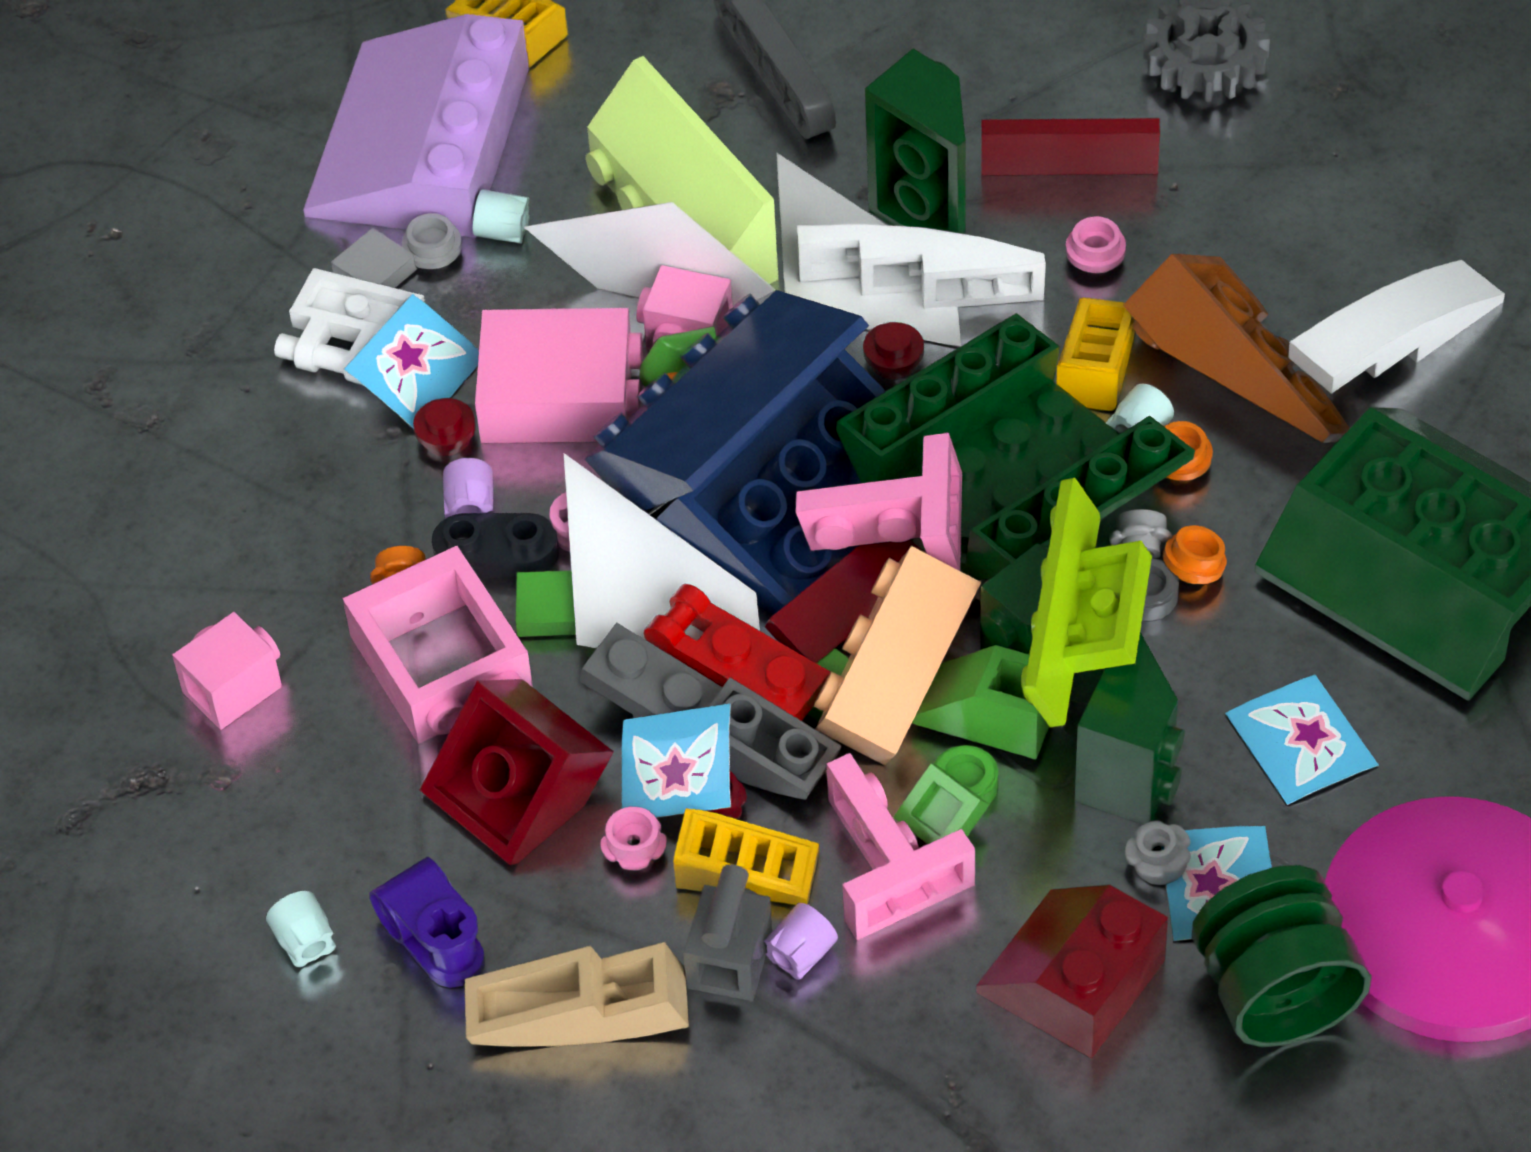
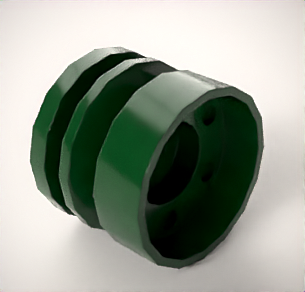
(1280, 956)

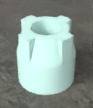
(500, 216)
(1140, 403)
(301, 927)

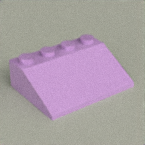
(422, 124)

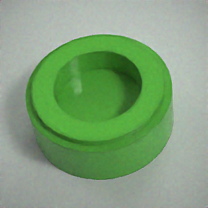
(972, 768)

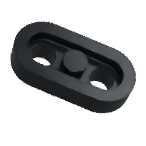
(494, 542)

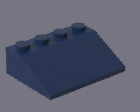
(719, 395)
(748, 505)

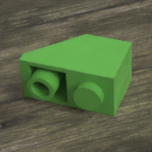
(984, 702)

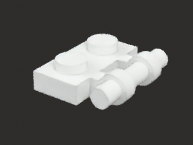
(338, 309)

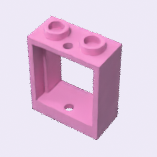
(413, 600)

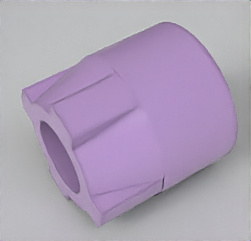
(467, 487)
(800, 940)

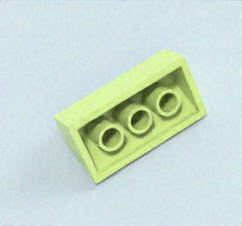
(661, 152)

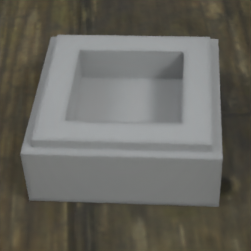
(375, 260)

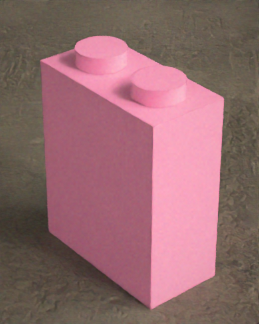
(555, 373)

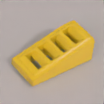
(544, 20)
(1096, 358)
(727, 834)

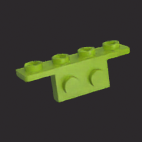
(1086, 605)

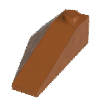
(1213, 324)

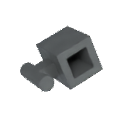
(728, 937)

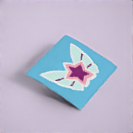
(414, 359)
(1301, 738)
(677, 761)
(1216, 861)

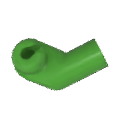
(666, 353)

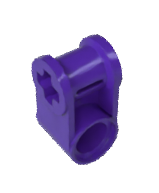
(431, 923)

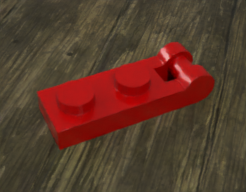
(736, 651)

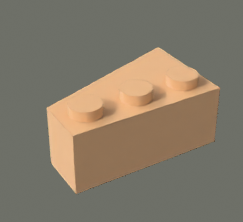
(894, 654)

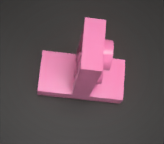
(892, 509)
(902, 874)

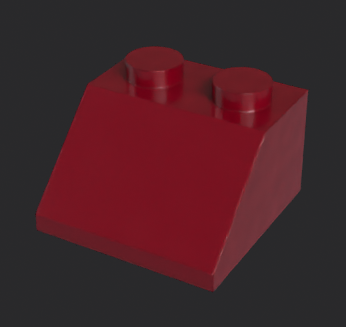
(514, 767)
(1079, 964)

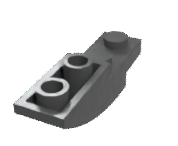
(765, 742)

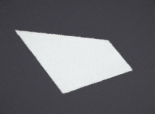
(811, 202)
(628, 246)
(633, 564)

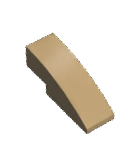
(578, 999)

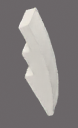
(941, 264)
(1394, 322)

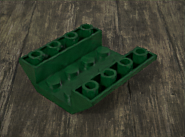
(1012, 440)
(1410, 546)

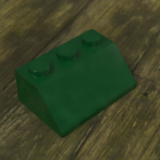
(916, 146)

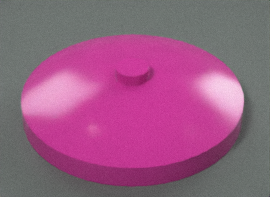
(1442, 916)

